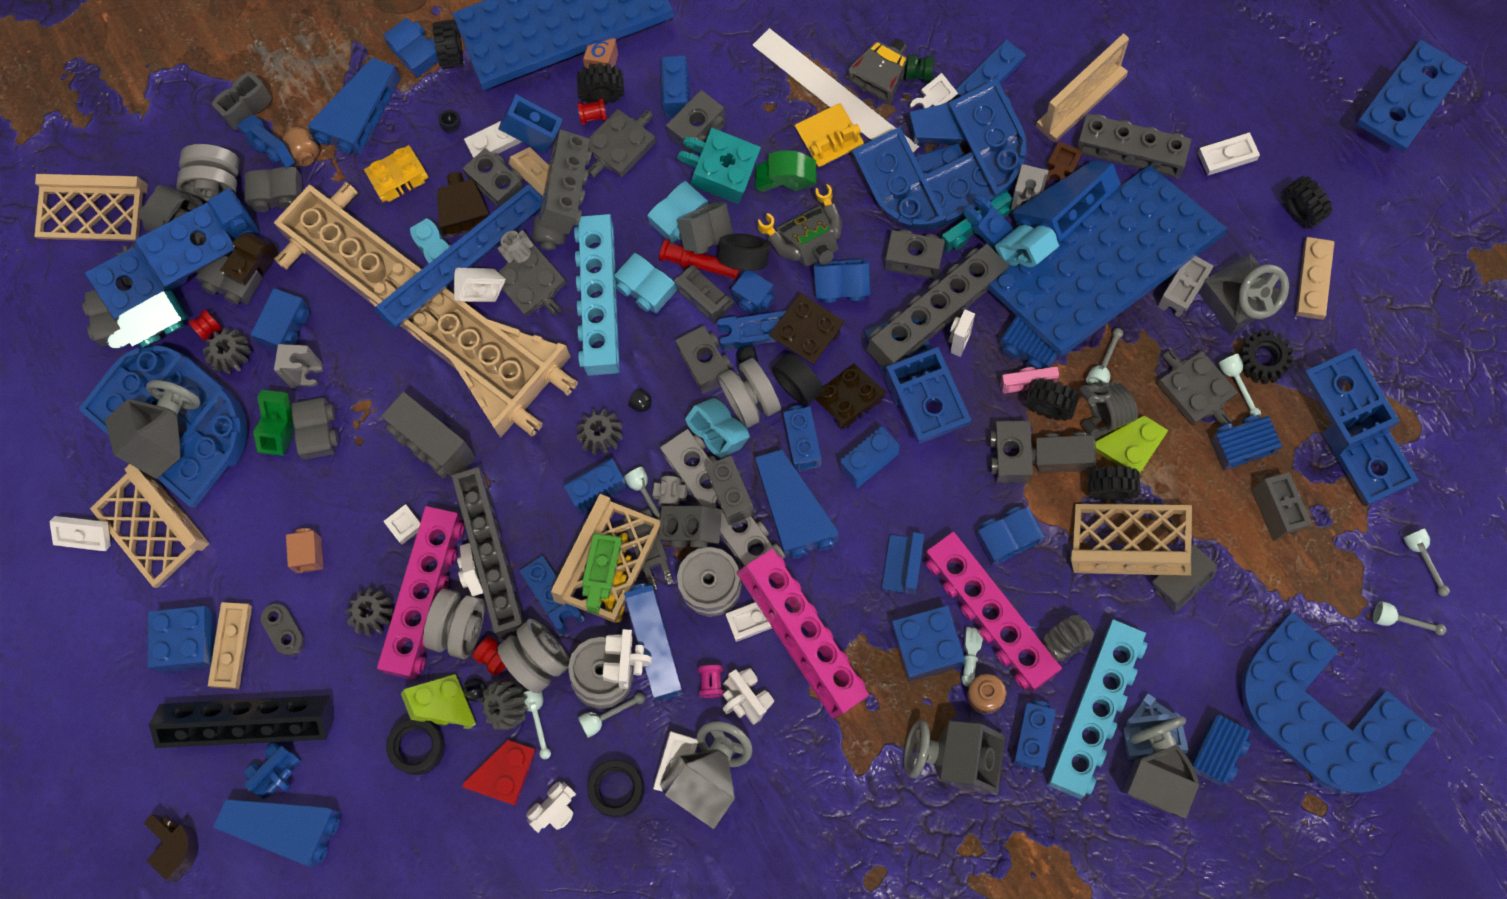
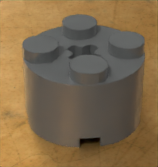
(166, 205)

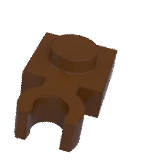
(1063, 161)

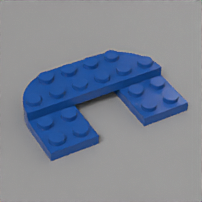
(942, 195)
(214, 430)
(1312, 736)

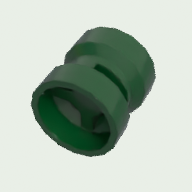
(926, 68)

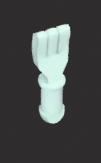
(972, 645)

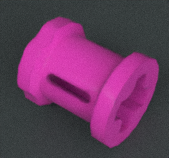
(705, 673)

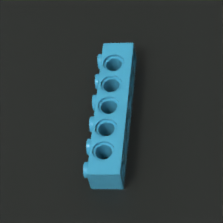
(606, 358)
(1064, 776)

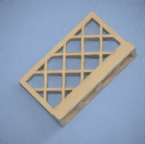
(1085, 91)
(89, 185)
(169, 512)
(1137, 561)
(576, 562)

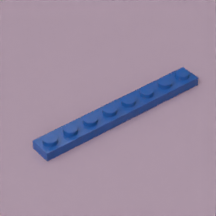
(462, 254)

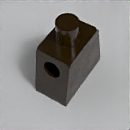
(459, 206)

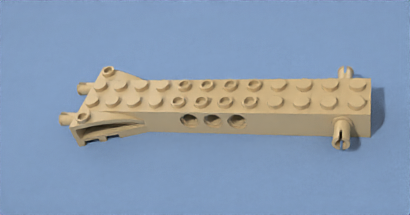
(493, 359)

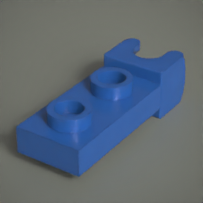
(263, 141)
(748, 330)
(541, 581)

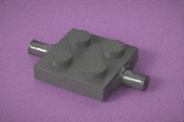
(620, 143)
(532, 283)
(1197, 388)

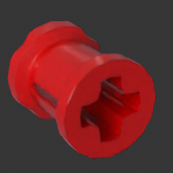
(592, 111)

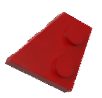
(503, 773)

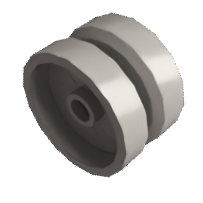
(207, 171)
(749, 392)
(702, 567)
(454, 623)
(533, 656)
(586, 682)

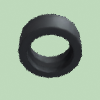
(743, 252)
(797, 379)
(396, 736)
(594, 783)

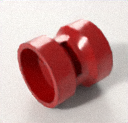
(488, 654)

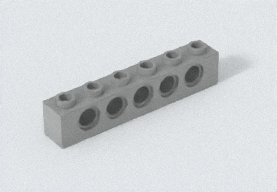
(677, 453)

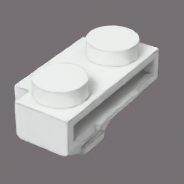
(553, 809)

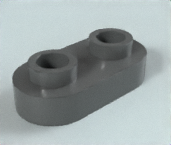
(282, 628)

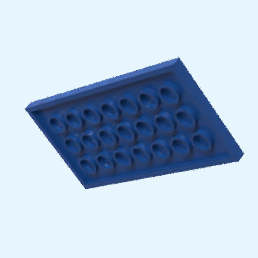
(526, 35)
(1108, 260)

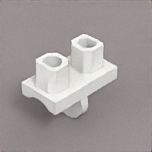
(620, 671)
(742, 699)

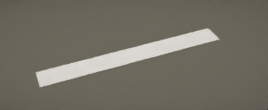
(823, 85)

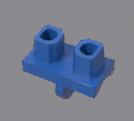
(272, 773)

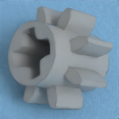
(515, 246)
(669, 491)

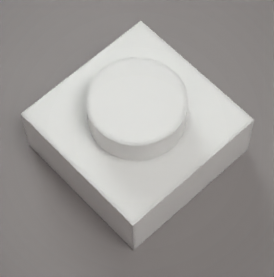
(403, 524)

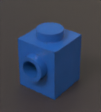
(753, 293)

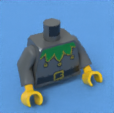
(808, 236)

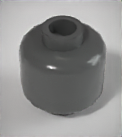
(547, 237)

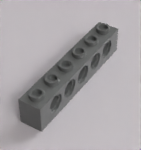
(983, 262)
(489, 552)

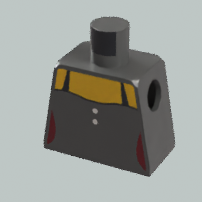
(880, 70)

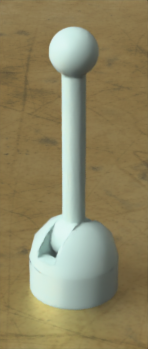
(1232, 367)
(534, 703)

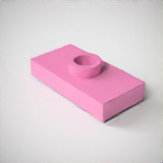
(1021, 381)

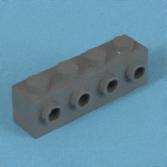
(1134, 145)
(564, 182)

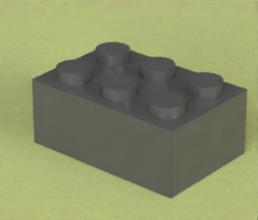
(427, 437)

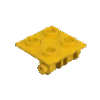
(829, 134)
(394, 172)

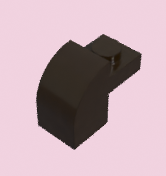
(249, 255)
(178, 848)

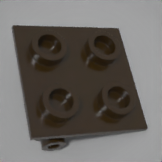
(807, 329)
(850, 395)

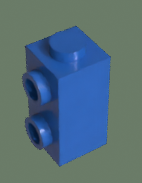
(802, 438)
(1034, 735)

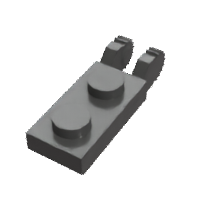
(656, 555)

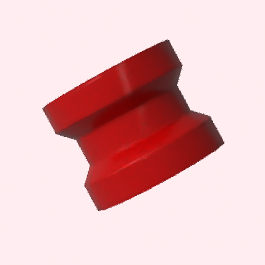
(205, 325)

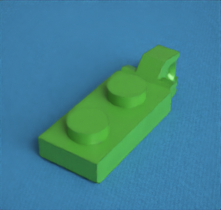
(600, 570)

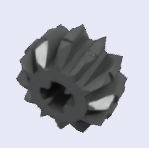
(224, 360)
(606, 439)
(372, 601)
(1068, 638)
(504, 705)

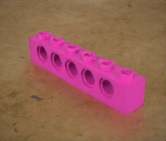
(433, 523)
(954, 551)
(788, 629)

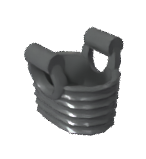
(1108, 404)

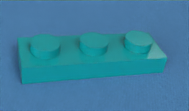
(959, 234)

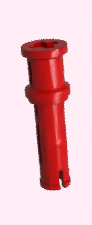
(676, 254)

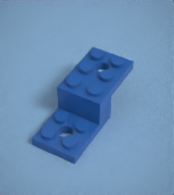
(1411, 95)
(160, 260)
(923, 380)
(1360, 427)

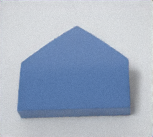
(1148, 715)

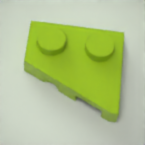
(1132, 443)
(439, 702)

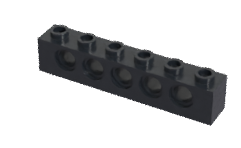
(242, 721)

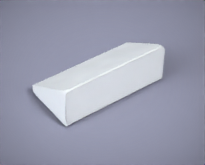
(477, 284)

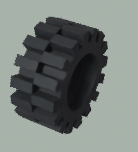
(447, 43)
(600, 83)
(1306, 202)
(1269, 342)
(1051, 399)
(1113, 483)

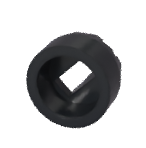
(449, 121)
(747, 352)
(640, 401)
(474, 695)

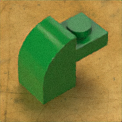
(787, 169)
(276, 424)

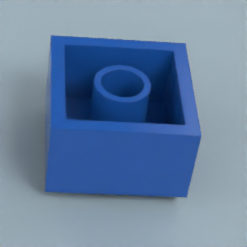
(181, 639)
(928, 643)

